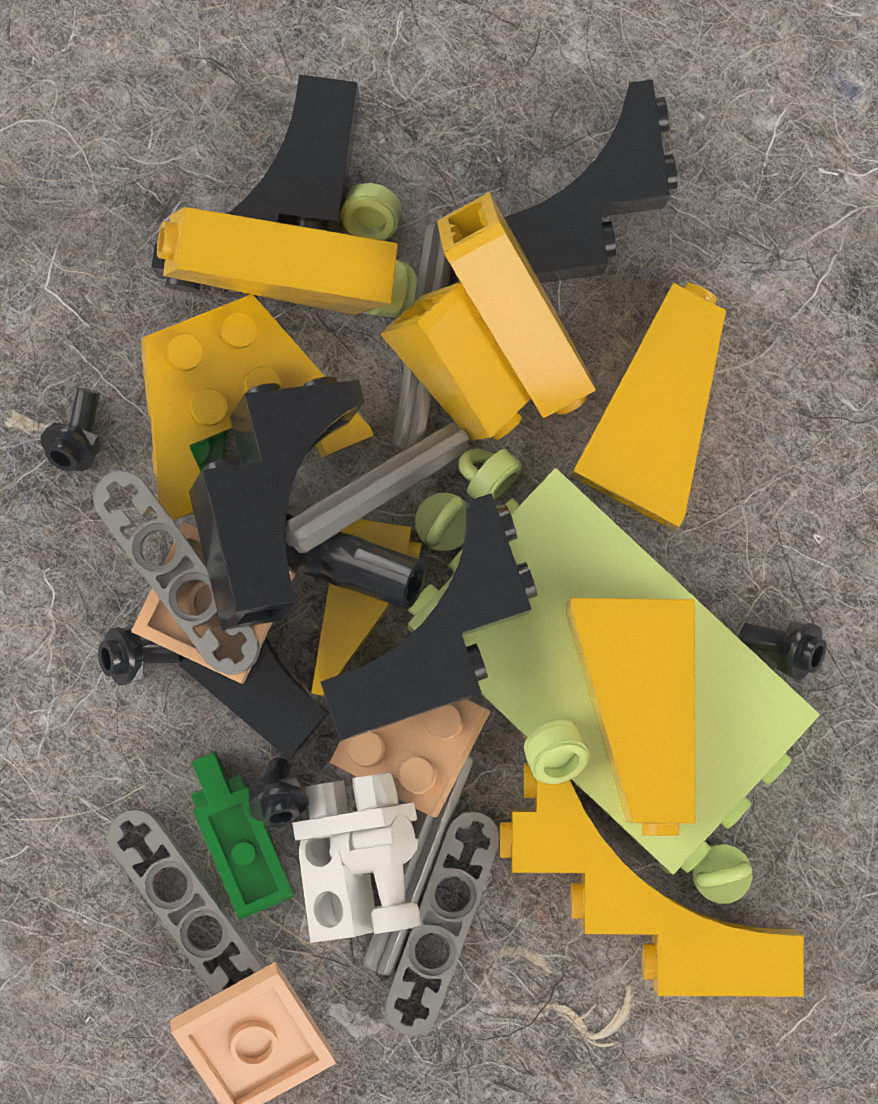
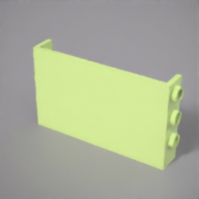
(535, 676)

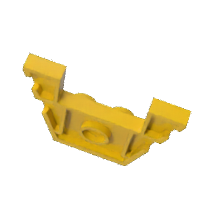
(198, 378)

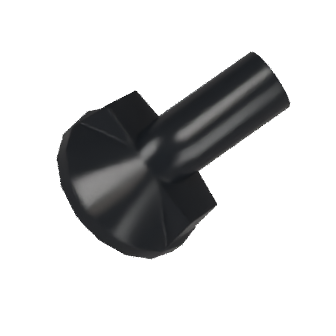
(74, 440)
(799, 649)
(124, 654)
(280, 797)

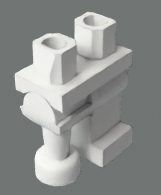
(345, 848)

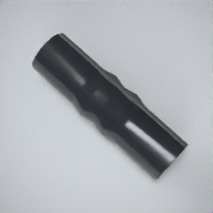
(363, 568)

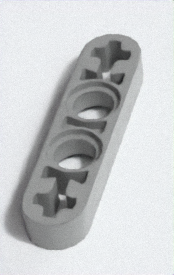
(171, 577)
(180, 913)
(447, 923)

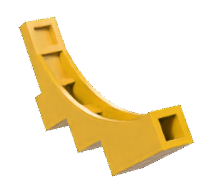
(688, 949)

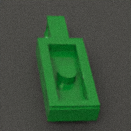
(237, 840)

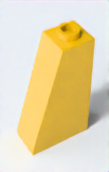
(278, 260)
(515, 306)
(656, 417)
(643, 697)

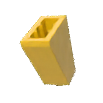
(459, 362)

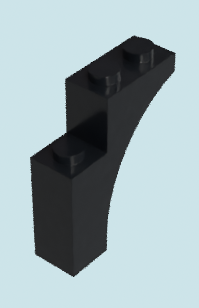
(310, 169)
(630, 175)
(245, 504)
(433, 661)
(266, 701)

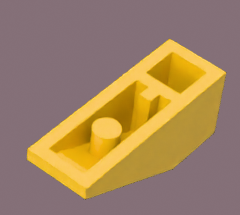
(350, 614)

